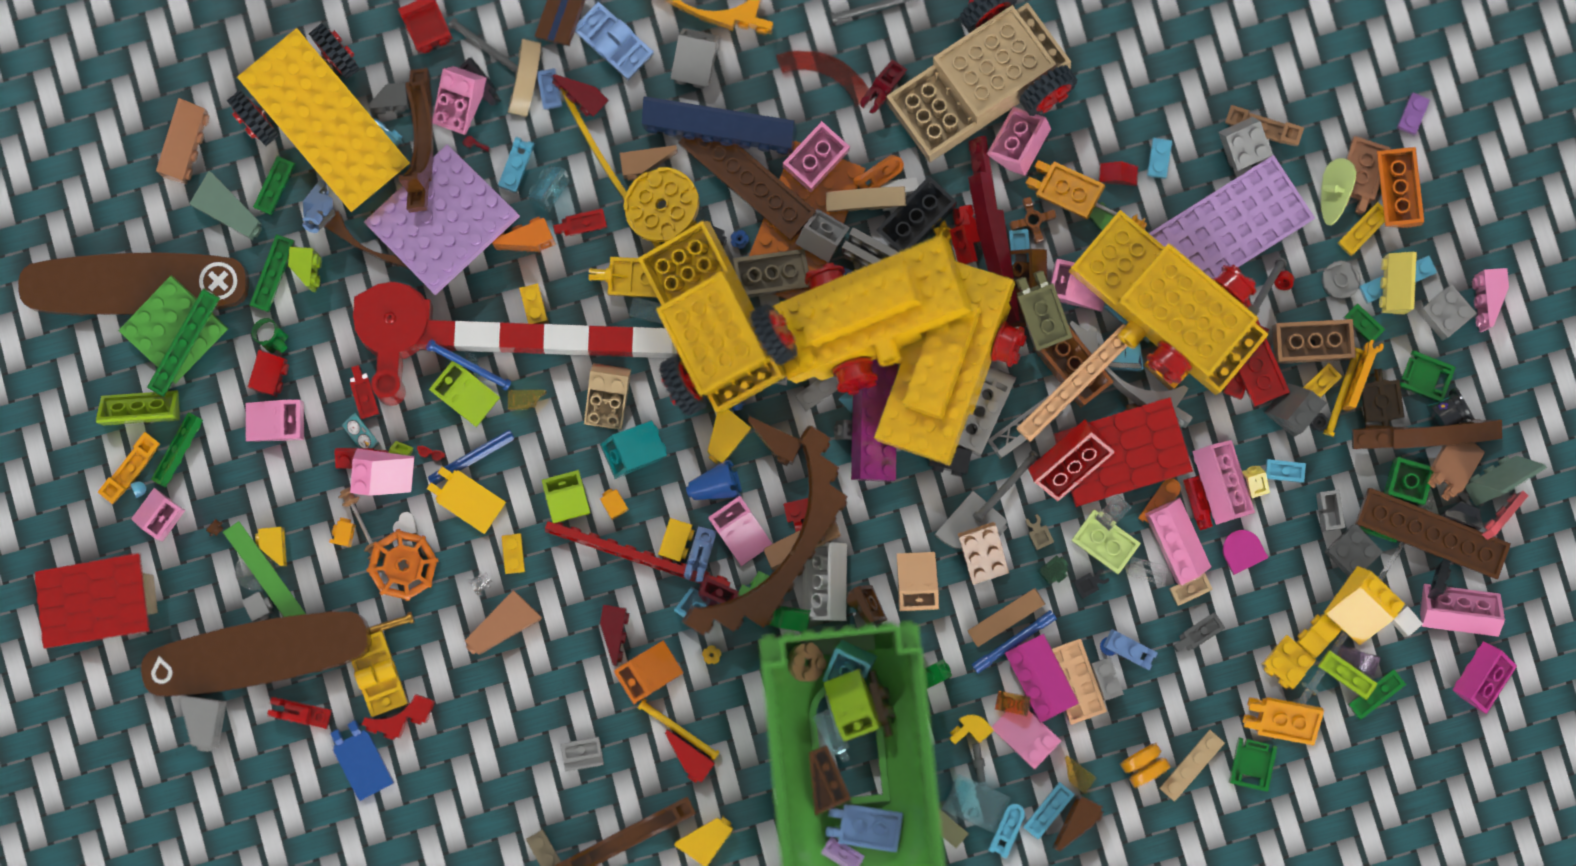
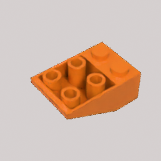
(530, 237)
(648, 672)

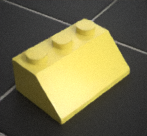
(1398, 282)

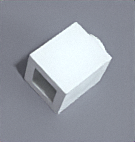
(1406, 622)

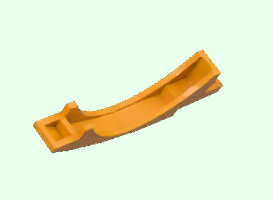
(743, 15)

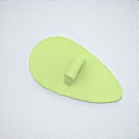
(1336, 188)

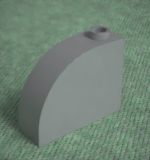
(963, 520)

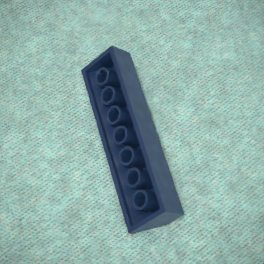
(718, 125)

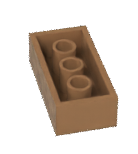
(1332, 341)

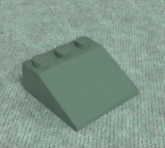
(1502, 478)

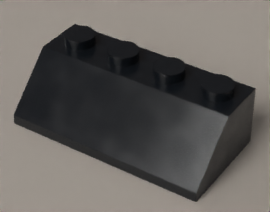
(915, 221)

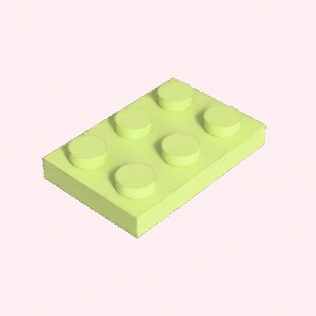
(1109, 547)

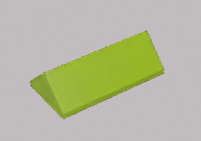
(138, 408)

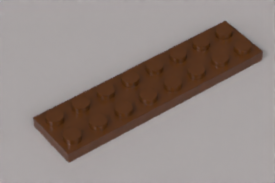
(752, 184)
(1432, 533)

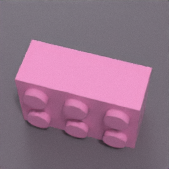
(816, 156)

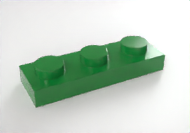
(274, 185)
(1386, 687)

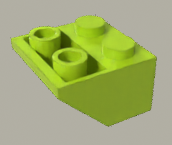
(305, 265)
(565, 496)

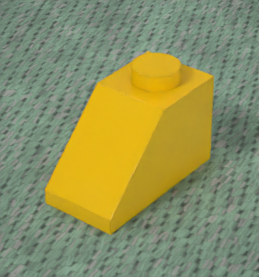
(273, 543)

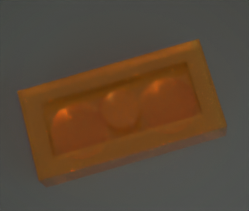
(1012, 703)

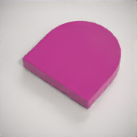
(1242, 550)

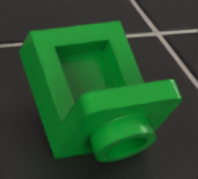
(937, 673)

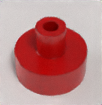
(1284, 280)

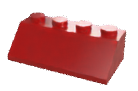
(1071, 460)

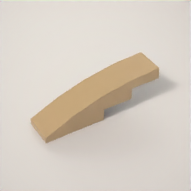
(866, 199)

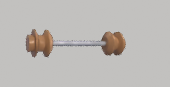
(350, 500)

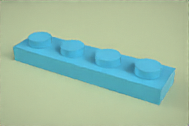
(1371, 290)

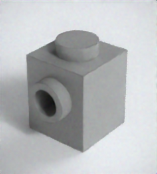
(258, 607)

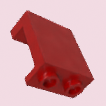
(425, 25)

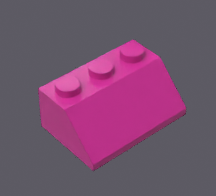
(1484, 677)

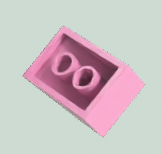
(381, 473)
(1026, 737)

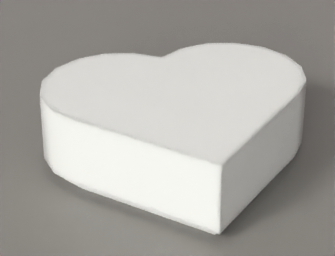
(406, 523)

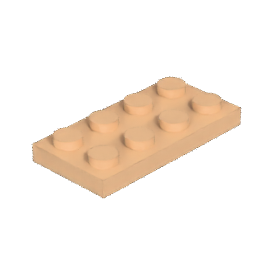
(1082, 680)

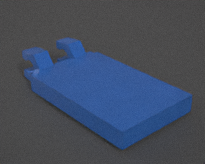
(361, 761)

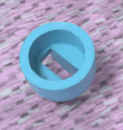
(139, 488)

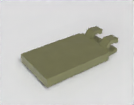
(1042, 312)

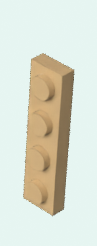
(1191, 765)

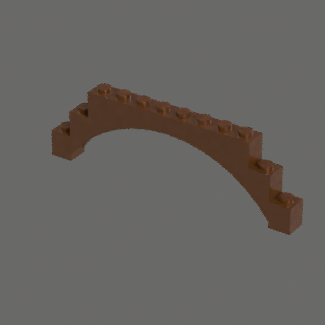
(822, 507)

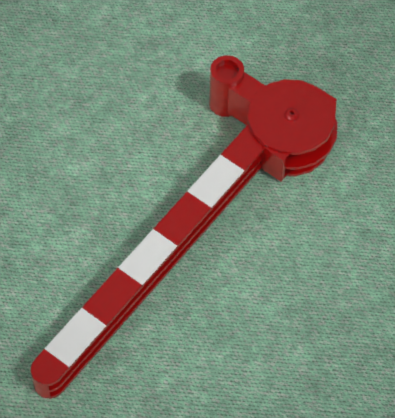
(399, 322)

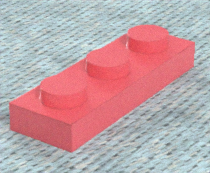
(1504, 514)

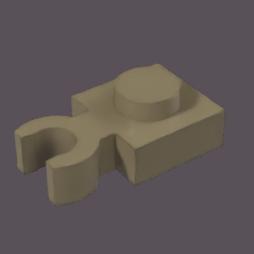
(1040, 535)

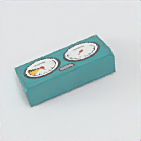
(359, 432)

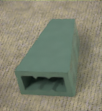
(220, 204)

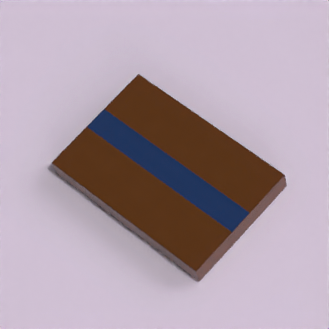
(559, 21)

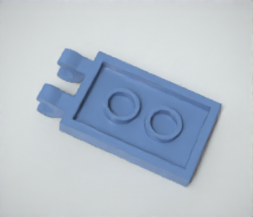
(866, 827)

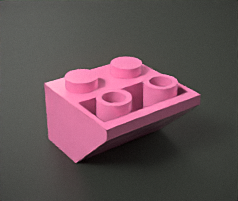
(158, 515)

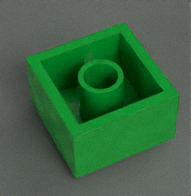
(1408, 481)

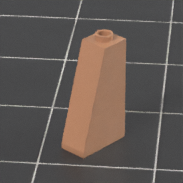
(504, 622)

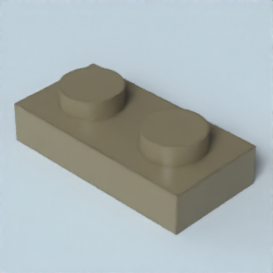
(543, 849)

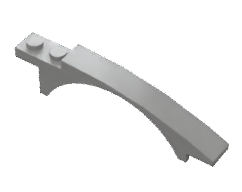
(1137, 395)

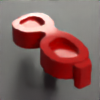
(425, 452)

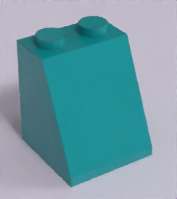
(633, 449)

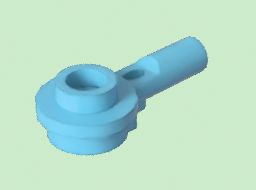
(394, 136)

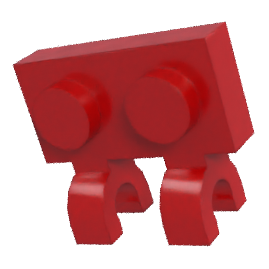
(795, 512)

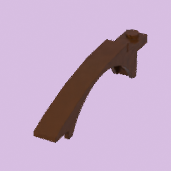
(420, 171)
(338, 227)
(1410, 437)
(632, 835)

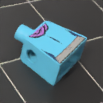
(1128, 360)

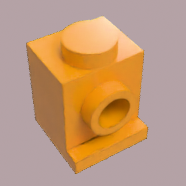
(343, 532)

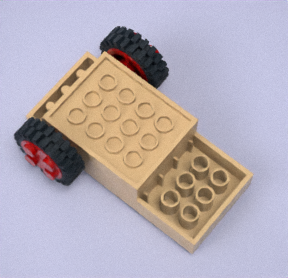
(982, 76)

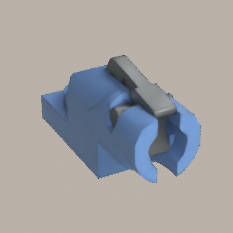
(317, 208)

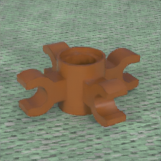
(1028, 206)

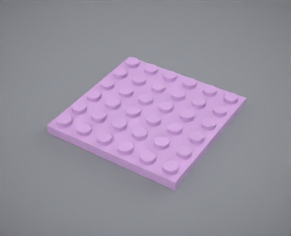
(456, 227)

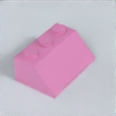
(1019, 140)

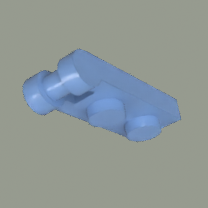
(1129, 649)

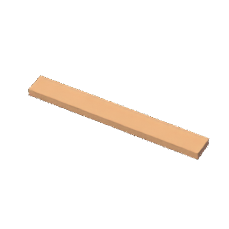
(1072, 386)

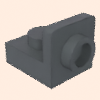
(843, 430)

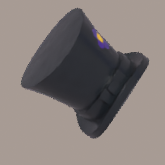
(1450, 410)

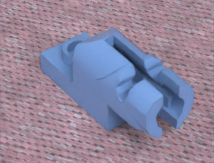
(700, 553)

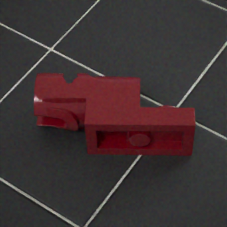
(883, 85)

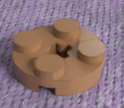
(815, 658)

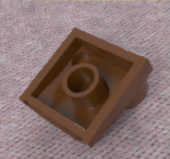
(867, 604)

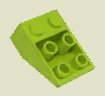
(464, 393)
(852, 705)

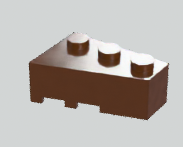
(826, 781)

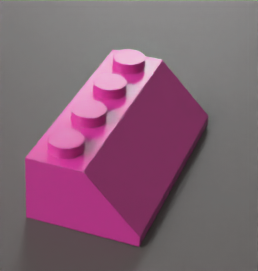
(1042, 678)

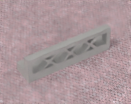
(1017, 440)

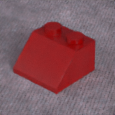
(268, 374)

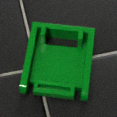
(1423, 375)
(1254, 761)

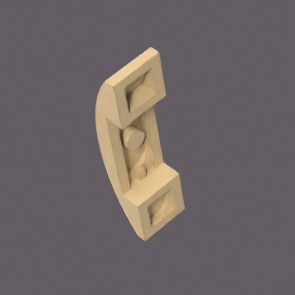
(525, 78)

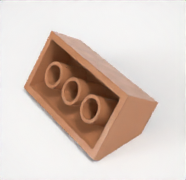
(182, 141)

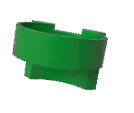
(278, 340)

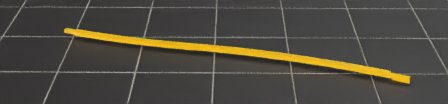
(596, 151)

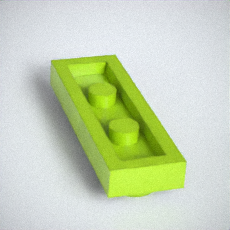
(1347, 675)

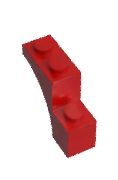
(418, 710)

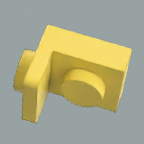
(1256, 481)

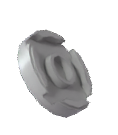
(1341, 279)

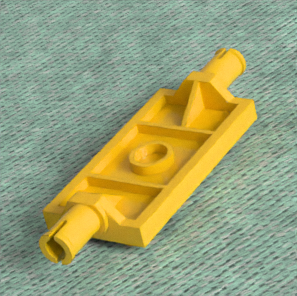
(624, 278)

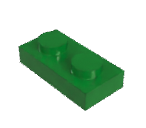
(1364, 323)

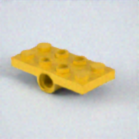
(379, 678)

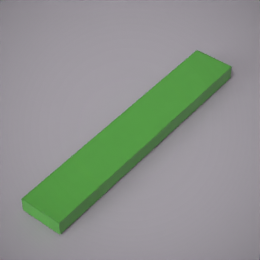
(263, 570)

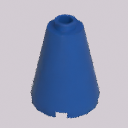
(716, 483)

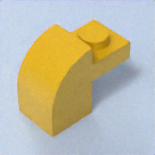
(974, 725)

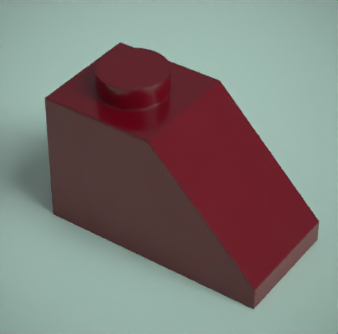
(715, 592)

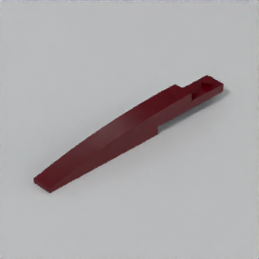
(990, 220)

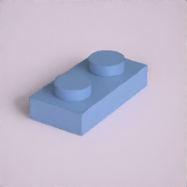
(549, 93)

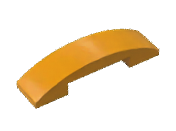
(130, 468)

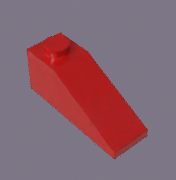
(692, 760)

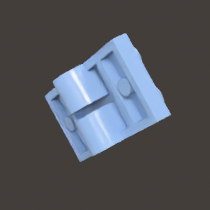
(613, 40)

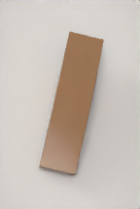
(1006, 617)

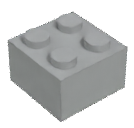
(1245, 143)
(1447, 312)

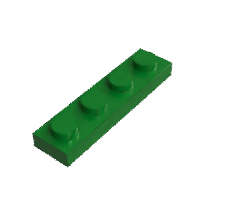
(272, 273)
(177, 449)

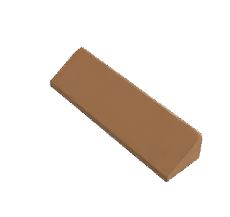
(778, 551)

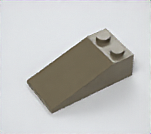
(771, 272)

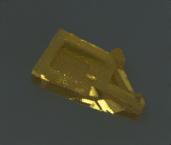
(524, 398)
(1078, 775)

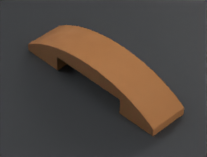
(1274, 130)

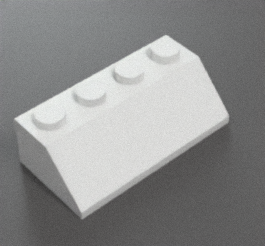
(826, 583)

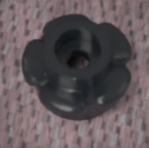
(1324, 422)

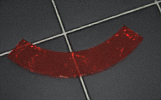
(825, 65)

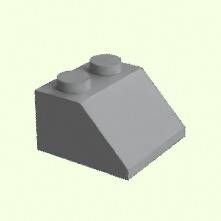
(822, 235)

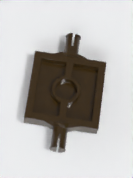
(1382, 400)
(880, 697)

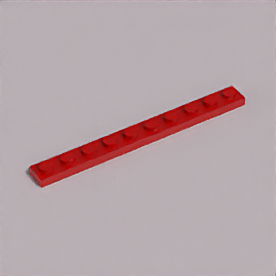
(628, 552)

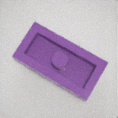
(1413, 113)

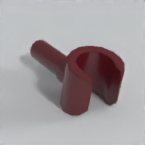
(469, 141)

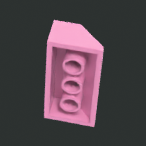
(1223, 482)
(1178, 541)
(1463, 611)

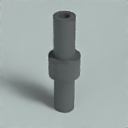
(978, 762)

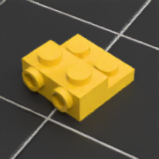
(1288, 662)

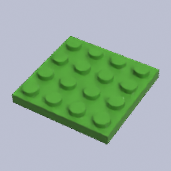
(159, 320)

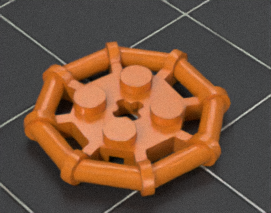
(393, 571)

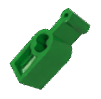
(791, 618)

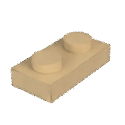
(1191, 589)

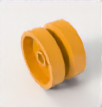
(1146, 768)

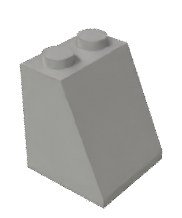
(694, 58)
(203, 721)

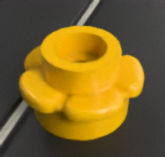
(706, 654)

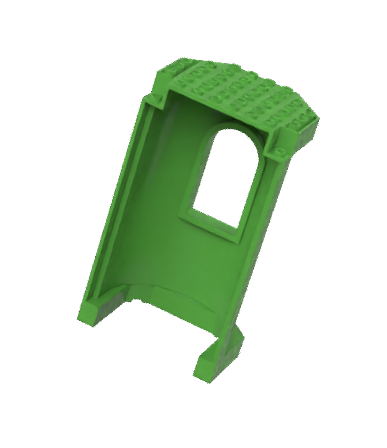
(903, 759)

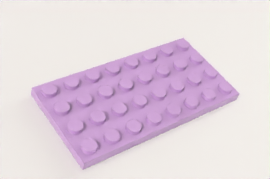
(1238, 219)

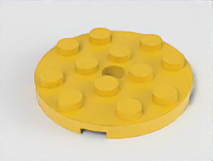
(657, 186)

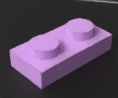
(841, 853)

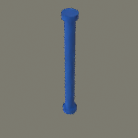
(467, 364)

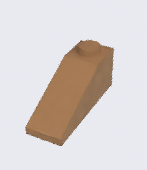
(640, 161)

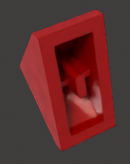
(1118, 173)

